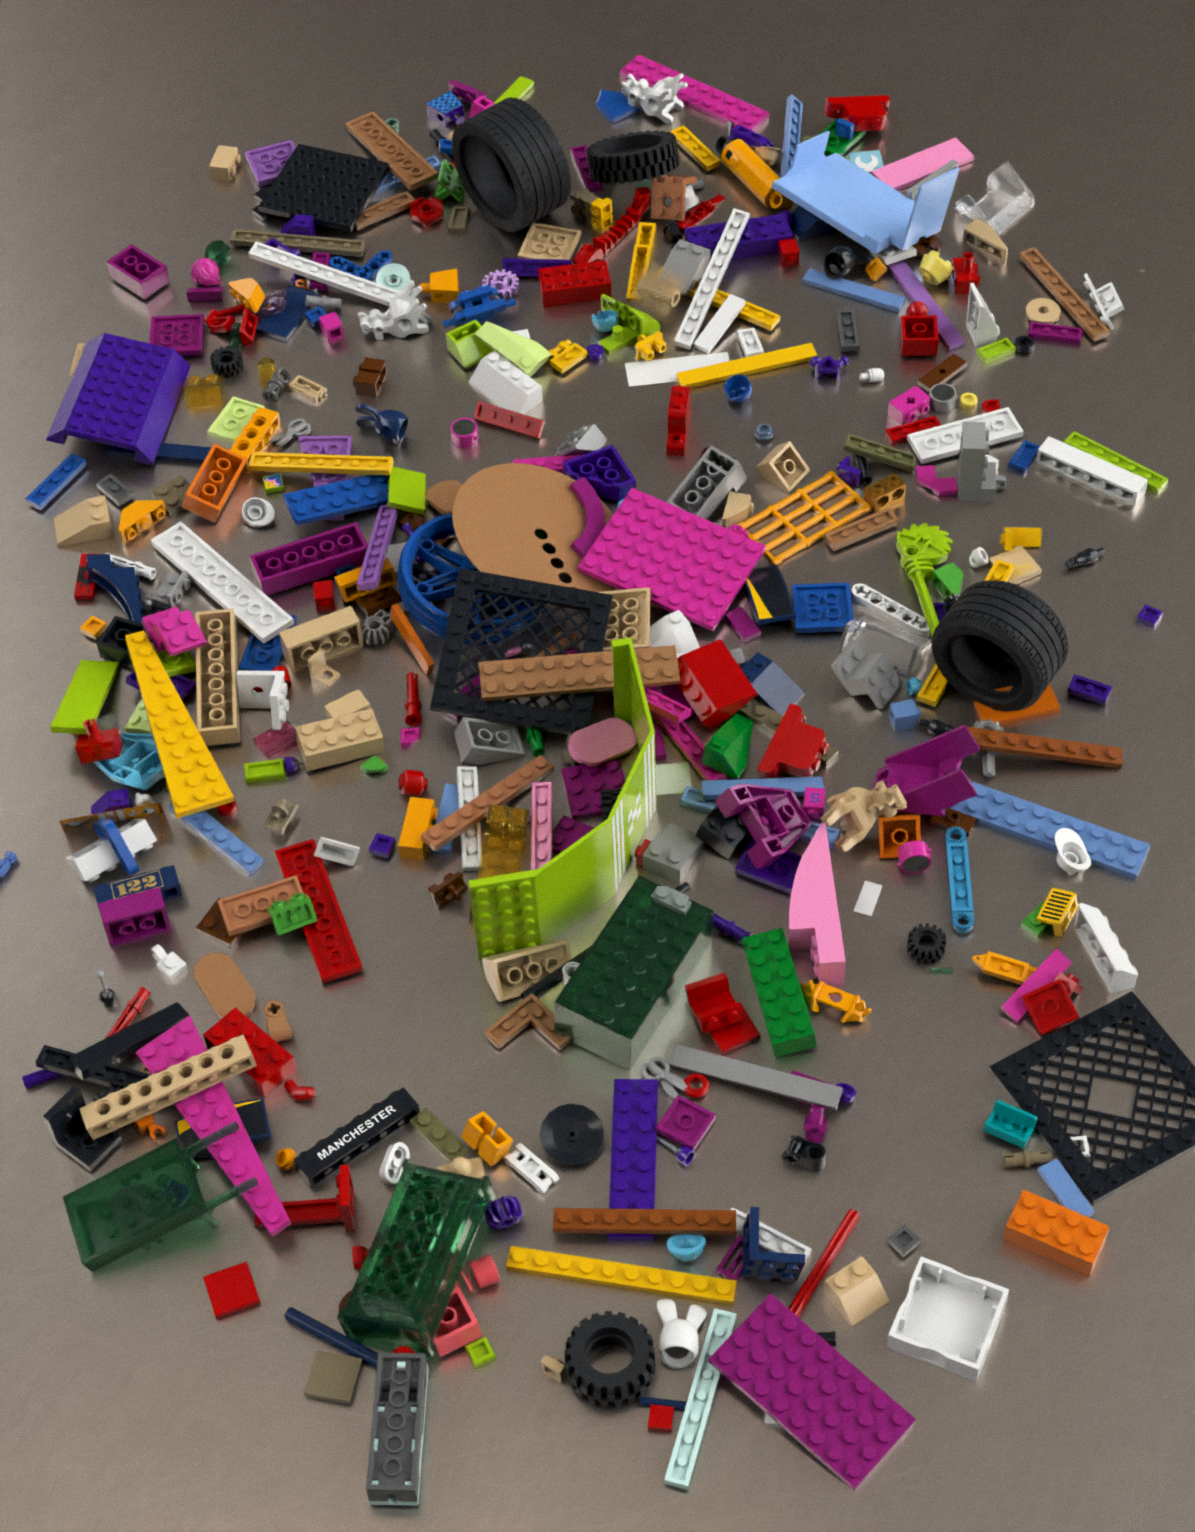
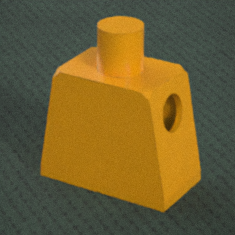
(442, 286)

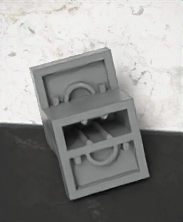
(866, 674)

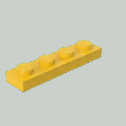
(696, 148)

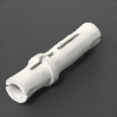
(140, 569)

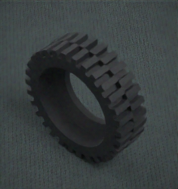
(633, 157)

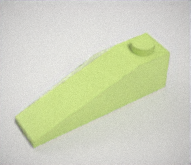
(517, 349)

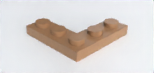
(527, 1012)

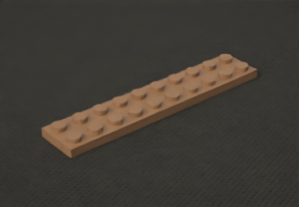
(571, 673)

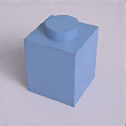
(904, 714)

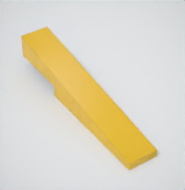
(641, 256)

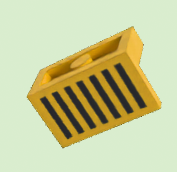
(1058, 910)

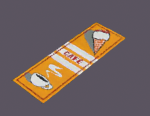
(115, 816)

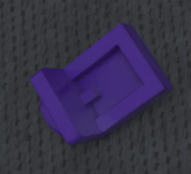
(849, 474)

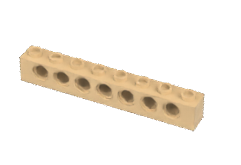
(160, 1094)

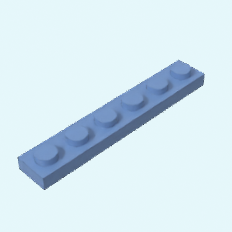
(223, 841)

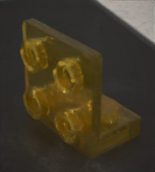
(203, 390)

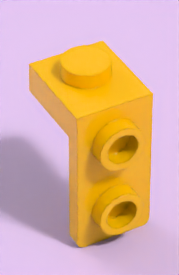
(1022, 536)

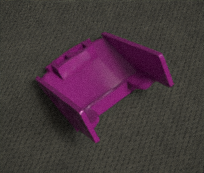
(924, 770)

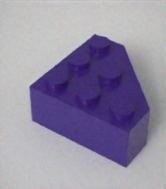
(604, 472)

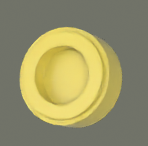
(968, 401)

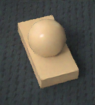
(465, 1166)

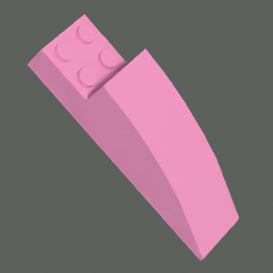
(815, 914)

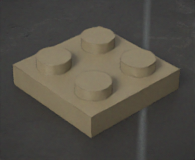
(172, 494)

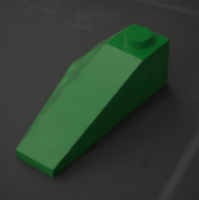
(730, 747)

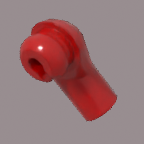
(299, 1093)

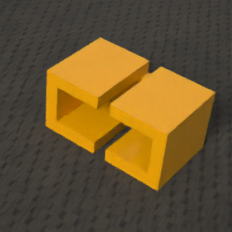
(479, 1134)

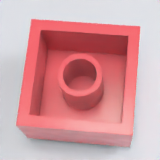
(457, 1325)

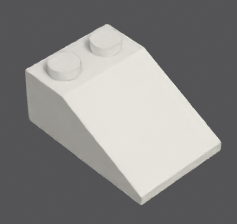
(980, 320)

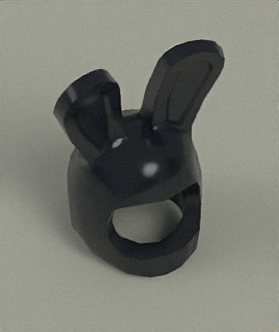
(844, 260)

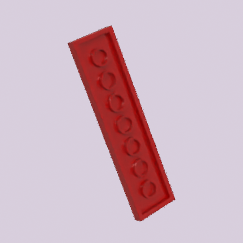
(329, 936)

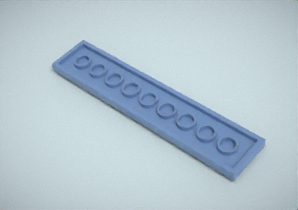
(1039, 825)

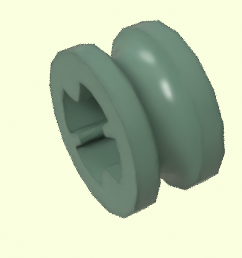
(393, 123)

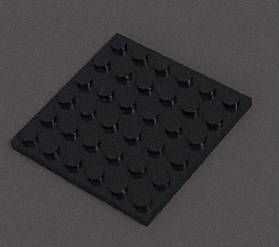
(325, 186)

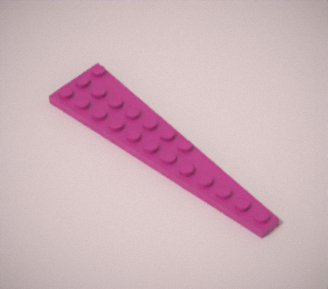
(210, 1112)

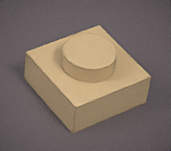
(553, 1368)

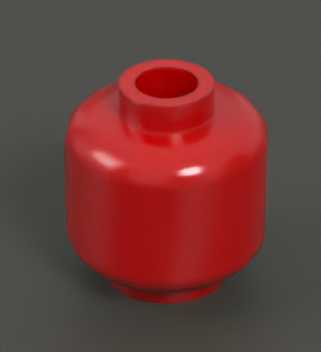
(412, 783)

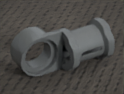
(275, 380)

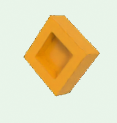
(876, 269)
(93, 627)

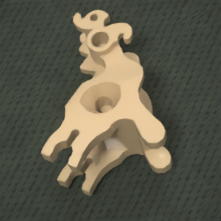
(861, 809)

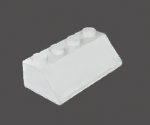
(506, 384)
(101, 856)
(1104, 949)

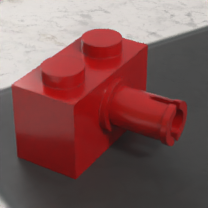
(964, 273)
(98, 744)

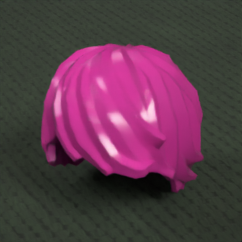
(205, 272)

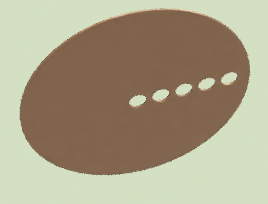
(498, 519)

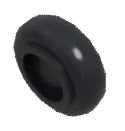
(1024, 348)

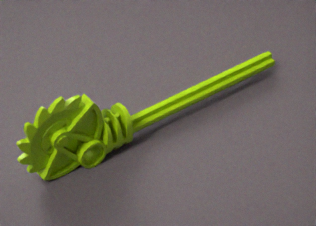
(919, 551)

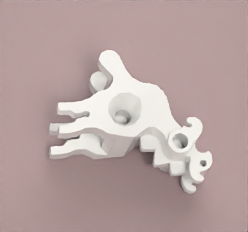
(658, 99)
(400, 318)

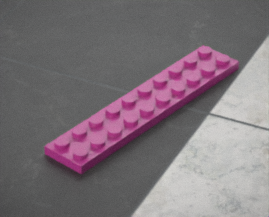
(699, 95)

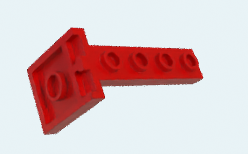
(324, 1210)

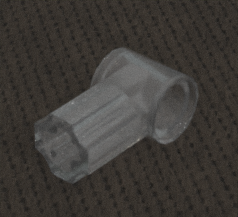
(108, 721)

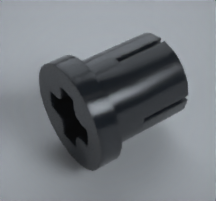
(672, 231)

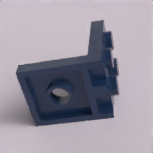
(766, 1264)

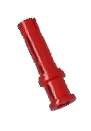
(413, 705)

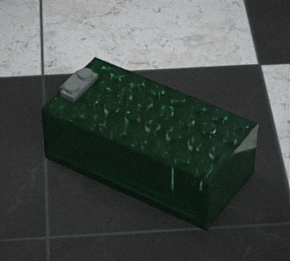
(633, 972)

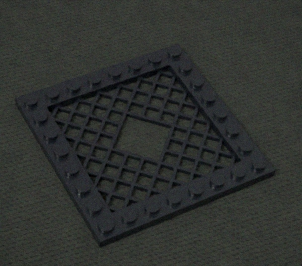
(543, 594)
(1127, 1008)

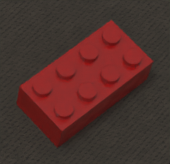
(574, 283)
(272, 1060)

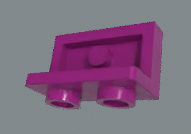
(465, 92)

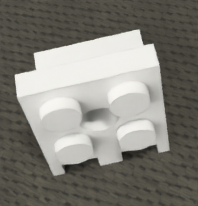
(272, 697)

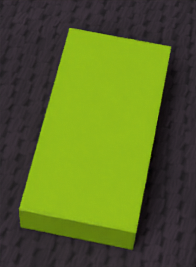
(996, 350)
(264, 770)

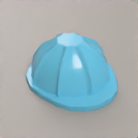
(686, 1246)

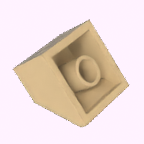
(783, 467)
(856, 1291)

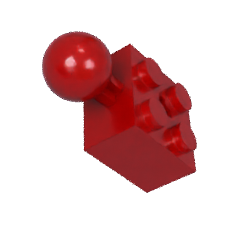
(918, 331)

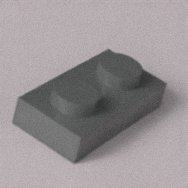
(115, 489)

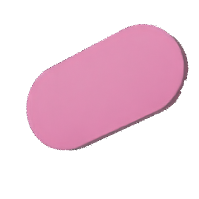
(602, 742)

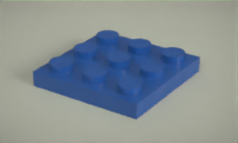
(822, 607)

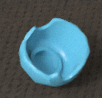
(605, 320)

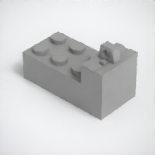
(975, 474)
(708, 483)

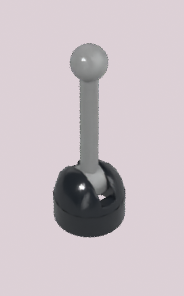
(106, 993)

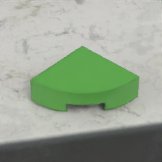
(374, 765)

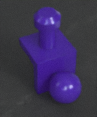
(828, 365)

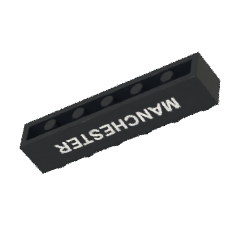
(356, 1137)

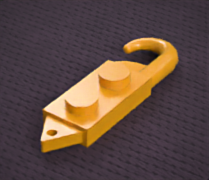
(1004, 967)

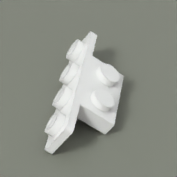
(1107, 300)

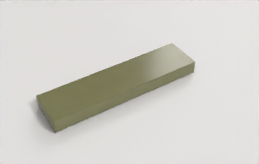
(879, 452)

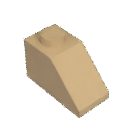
(737, 509)

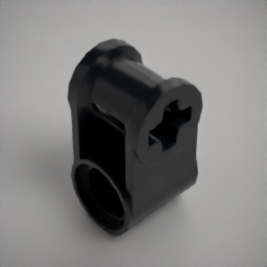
(802, 1153)

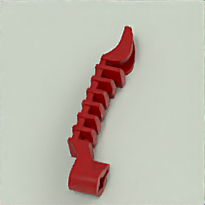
(604, 243)

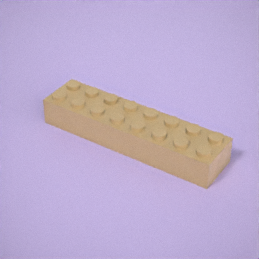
(216, 678)

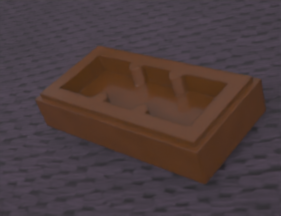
(954, 818)

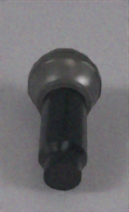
(148, 605)

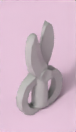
(292, 432)
(666, 1078)

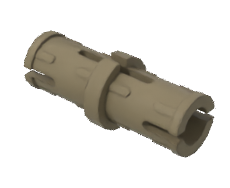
(1026, 1158)

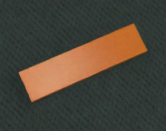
(412, 639)

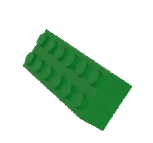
(779, 992)

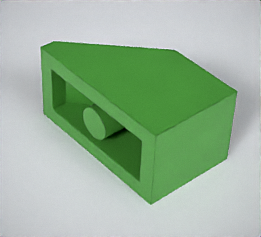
(948, 579)

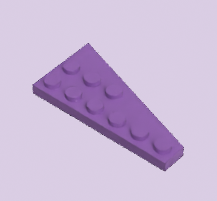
(329, 446)

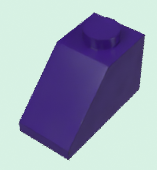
(300, 225)
(112, 801)

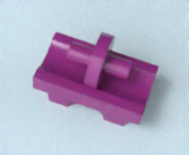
(815, 1124)

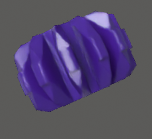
(503, 1212)

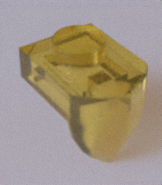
(266, 369)

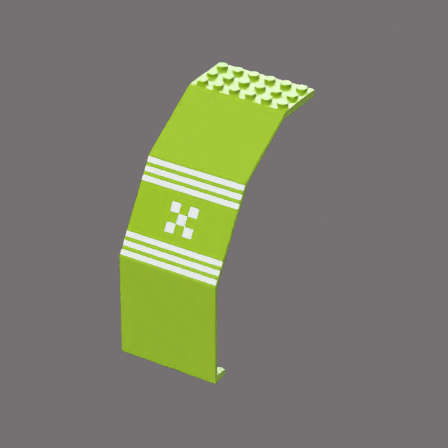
(545, 902)

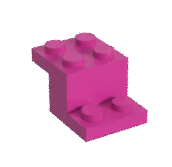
(173, 631)

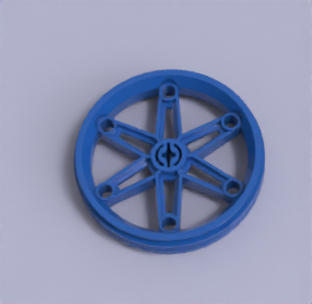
(417, 597)

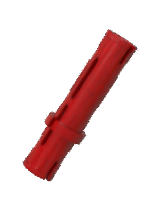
(132, 1009)

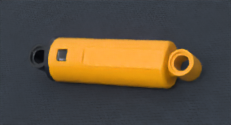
(751, 172)

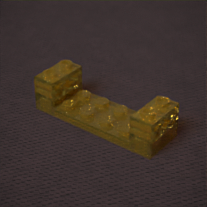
(503, 842)

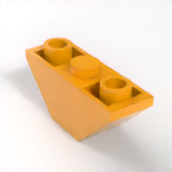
(247, 293)
(139, 517)

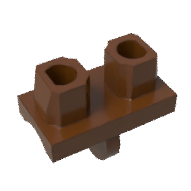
(448, 890)

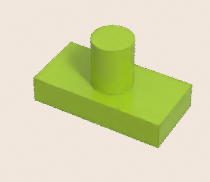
(618, 340)

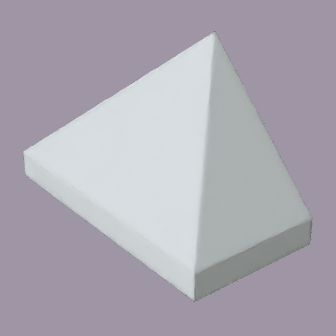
(336, 851)

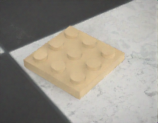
(549, 242)

